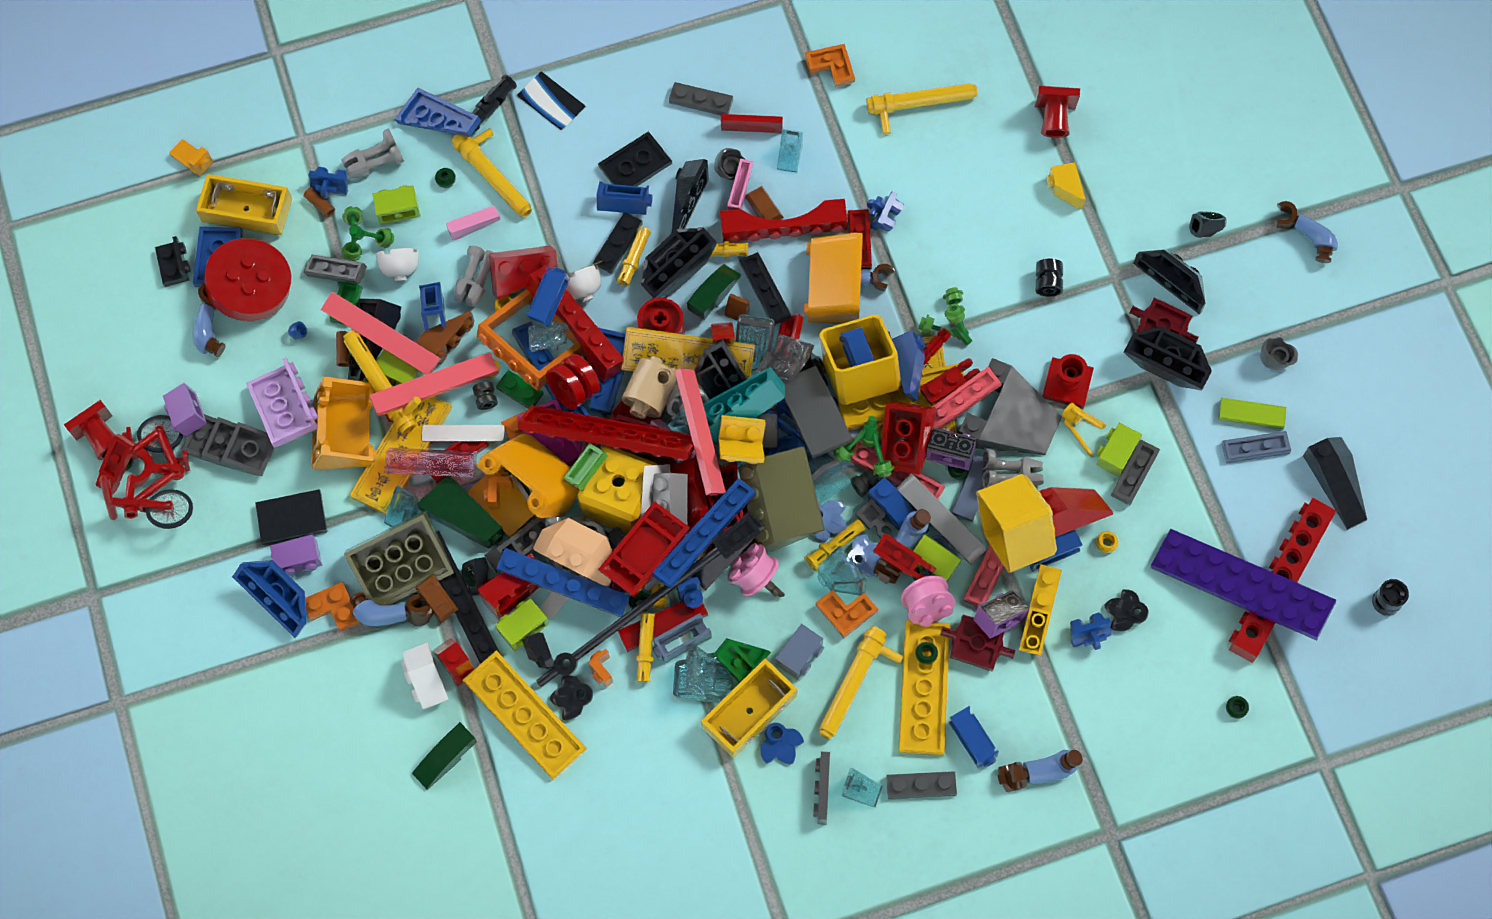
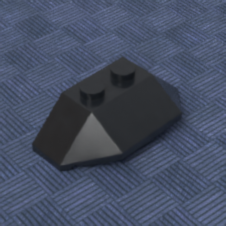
(676, 260)
(1174, 276)
(1169, 357)
(719, 369)

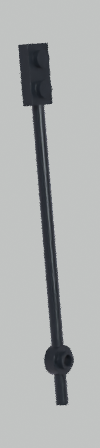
(726, 544)

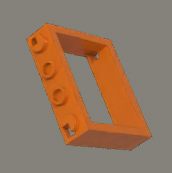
(508, 354)

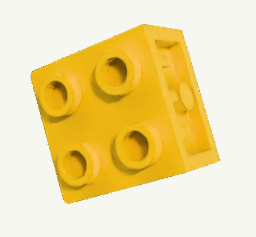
(741, 439)

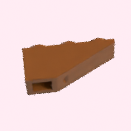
(442, 340)

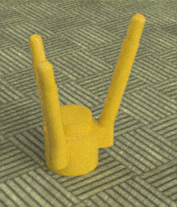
(1075, 415)

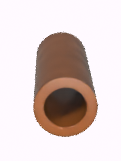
(319, 202)
(342, 351)

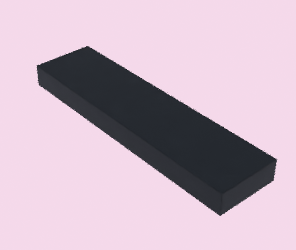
(765, 288)
(715, 568)

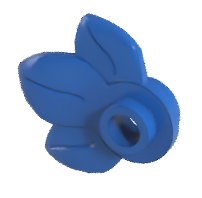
(780, 747)

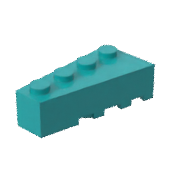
(745, 400)

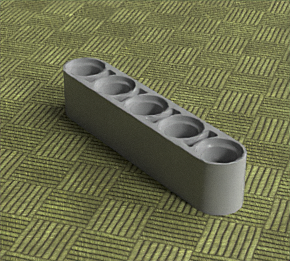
(942, 519)

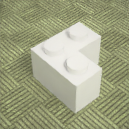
(422, 672)

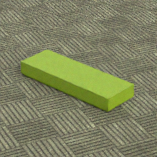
(1252, 413)

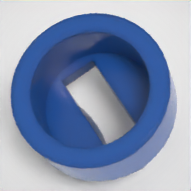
(297, 330)

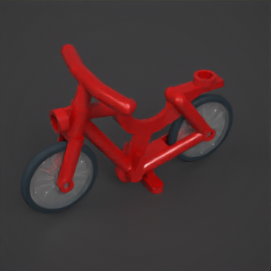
(168, 507)

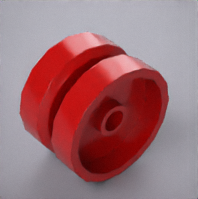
(661, 315)
(573, 381)

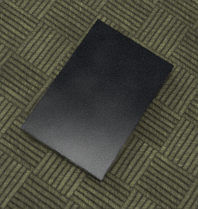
(635, 162)
(291, 517)

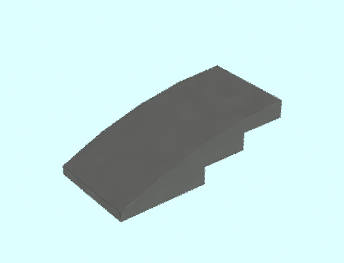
(815, 413)
(230, 445)

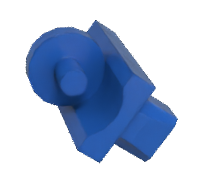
(327, 182)
(889, 204)
(690, 593)
(1091, 633)

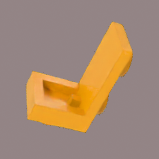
(195, 160)

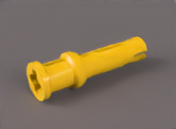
(825, 549)

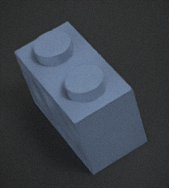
(800, 651)

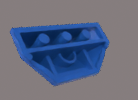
(274, 592)

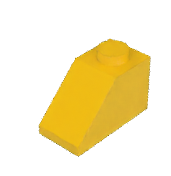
(1066, 184)

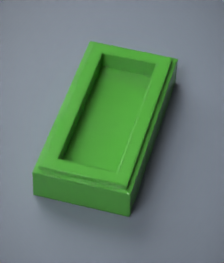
(585, 467)

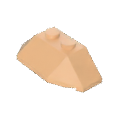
(575, 548)

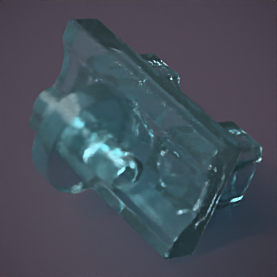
(548, 336)

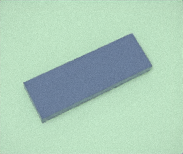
(1256, 447)
(967, 502)

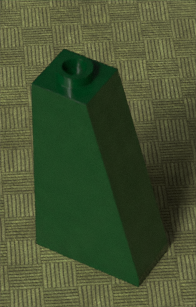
(460, 512)

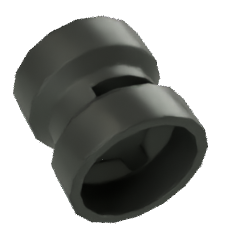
(485, 395)
(864, 482)

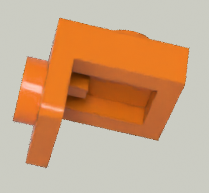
(492, 494)
(599, 673)

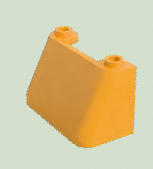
(834, 278)
(342, 425)
(537, 470)

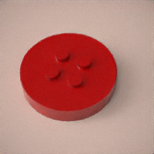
(247, 279)

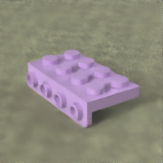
(283, 404)

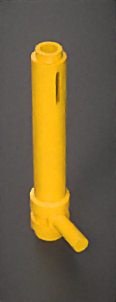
(889, 102)
(472, 153)
(402, 417)
(867, 652)

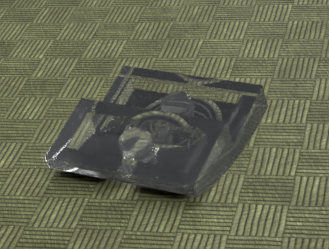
(787, 357)

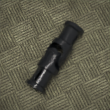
(494, 98)

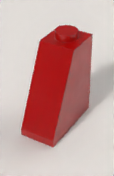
(454, 660)

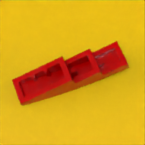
(723, 331)

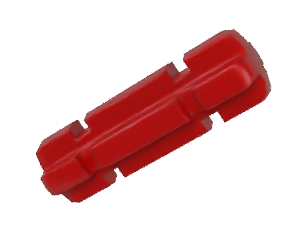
(935, 344)

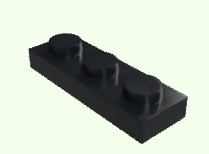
(618, 242)

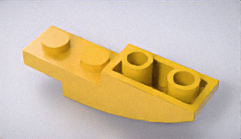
(1040, 610)

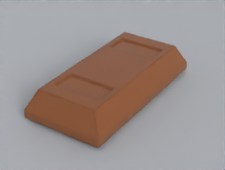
(763, 204)
(436, 598)

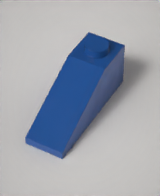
(911, 362)
(891, 502)

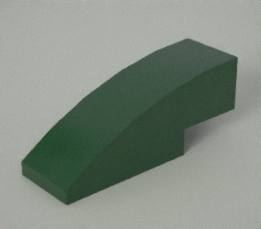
(712, 291)
(444, 756)

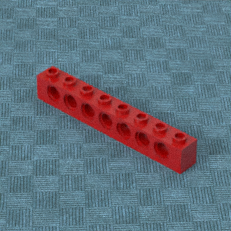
(1321, 516)

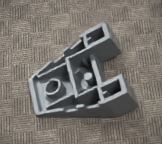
(1018, 419)

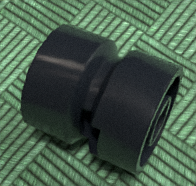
(1049, 277)
(1390, 597)

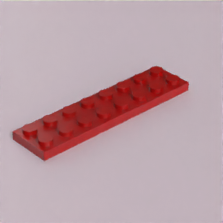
(607, 432)

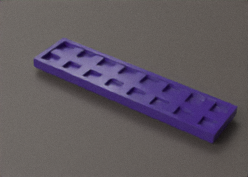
(1244, 584)

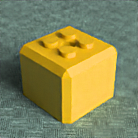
(867, 379)
(612, 504)
(1017, 522)

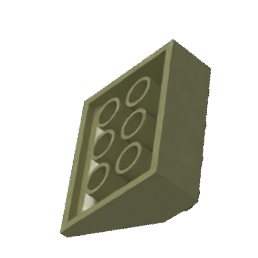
(783, 498)
(399, 560)

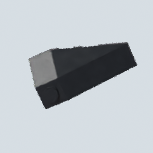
(689, 188)
(384, 312)
(1337, 475)

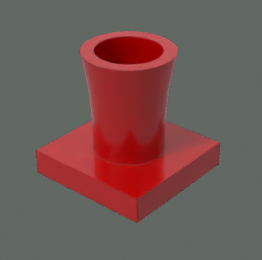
(1056, 104)
(1068, 380)
(93, 426)

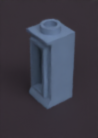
(693, 623)

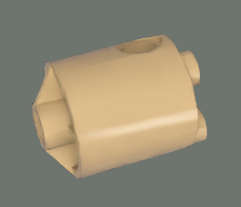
(649, 388)

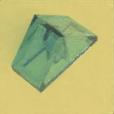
(790, 150)
(402, 507)
(861, 788)

